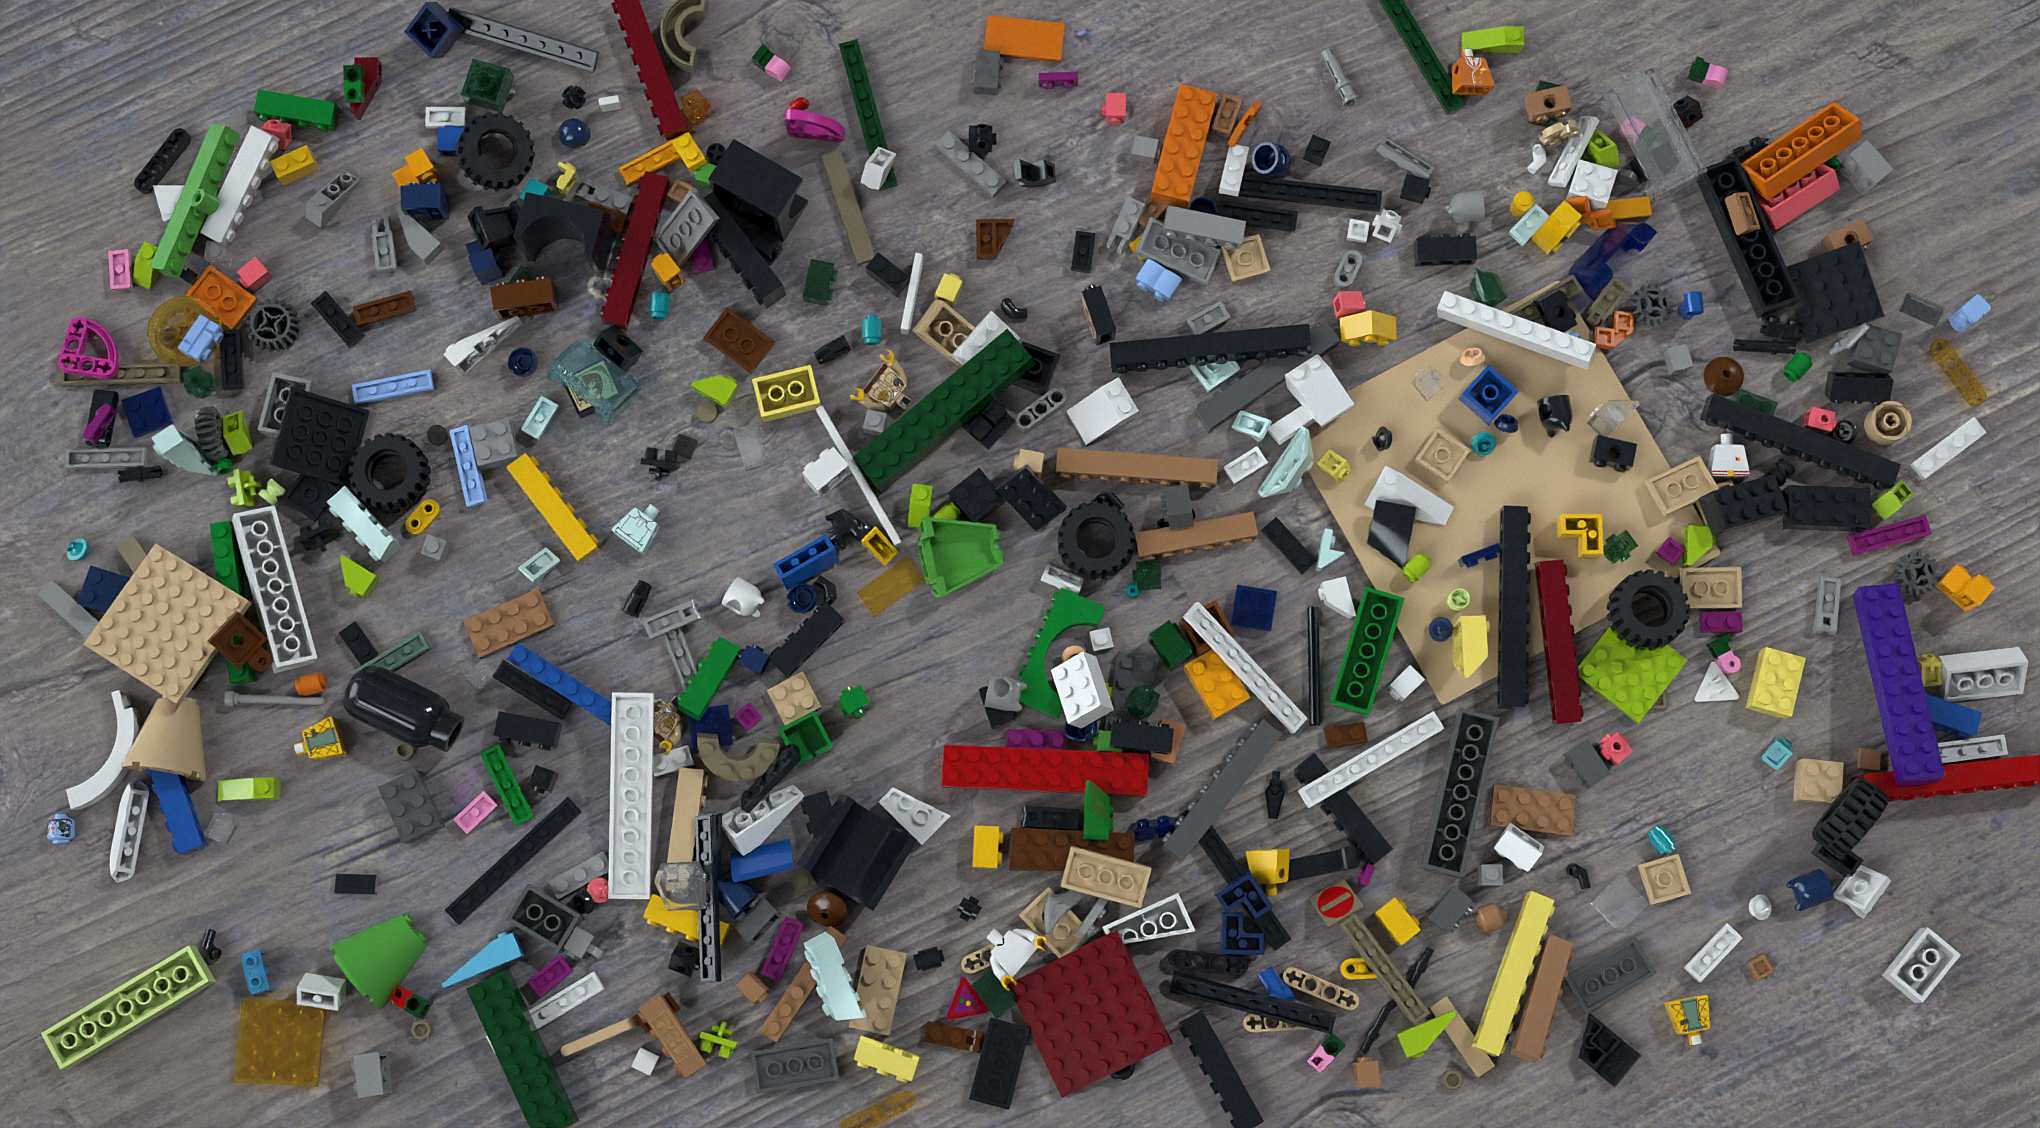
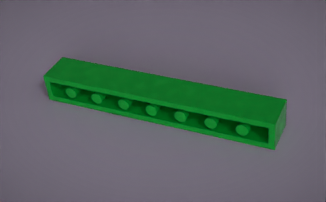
(230, 574)

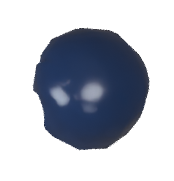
(574, 133)
(1204, 205)
(522, 362)
(802, 598)
(1081, 735)

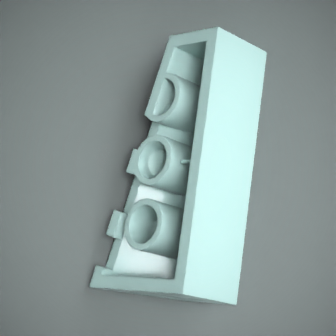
(182, 451)
(364, 524)
(832, 978)

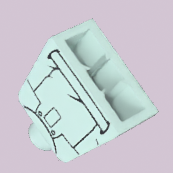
(638, 528)

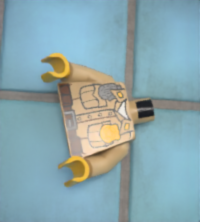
(885, 387)
(667, 724)

